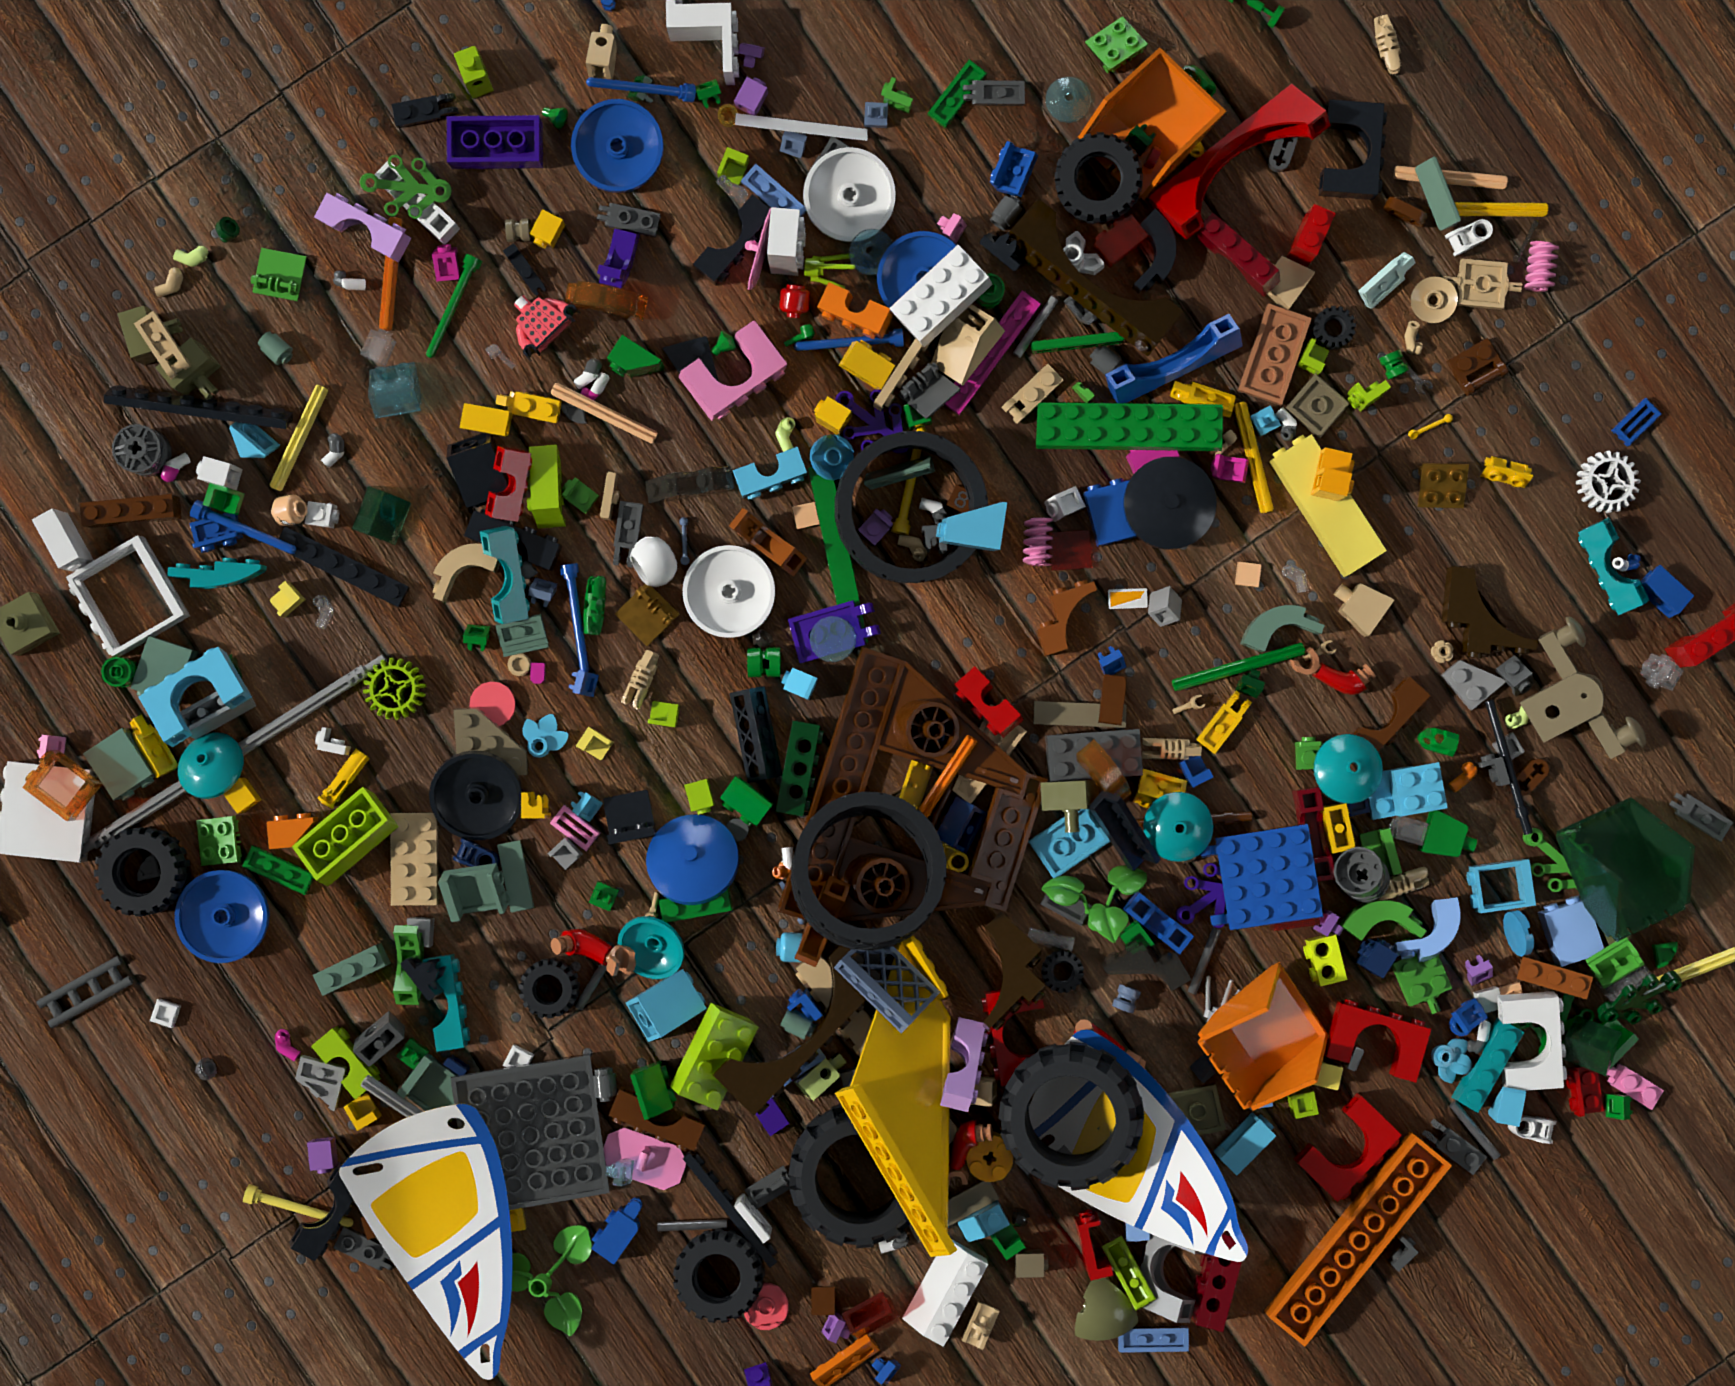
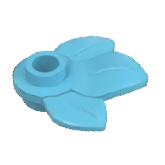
(545, 732)
(1455, 1059)

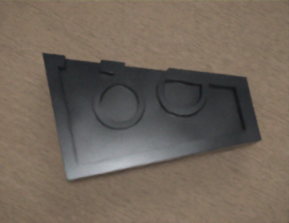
(689, 351)

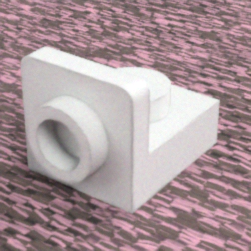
(1064, 503)
(321, 514)
(335, 746)

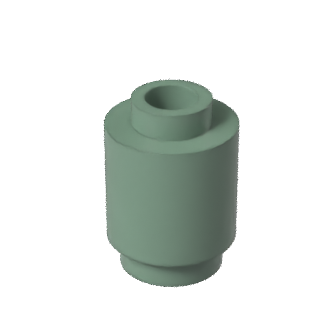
(275, 348)
(798, 1024)

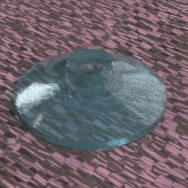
(1067, 110)
(865, 262)

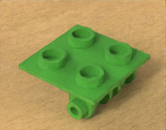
(1116, 44)
(279, 274)
(218, 840)

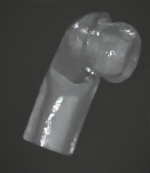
(733, 190)
(1297, 575)
(325, 609)

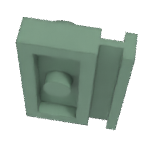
(522, 635)

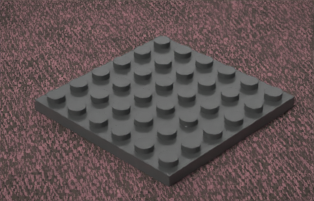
(542, 1128)

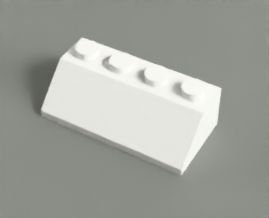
(945, 1293)

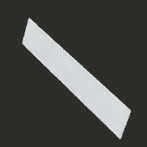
(801, 127)

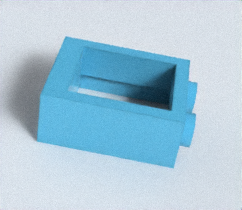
(1524, 882)
(1245, 1142)

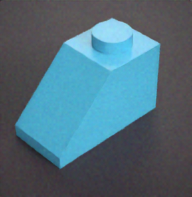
(799, 683)
(984, 1222)

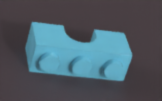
(752, 482)

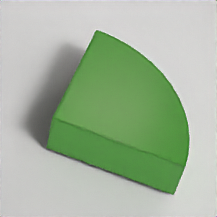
(1084, 393)

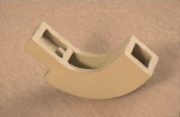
(457, 561)

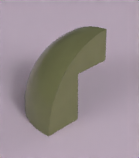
(1105, 1312)

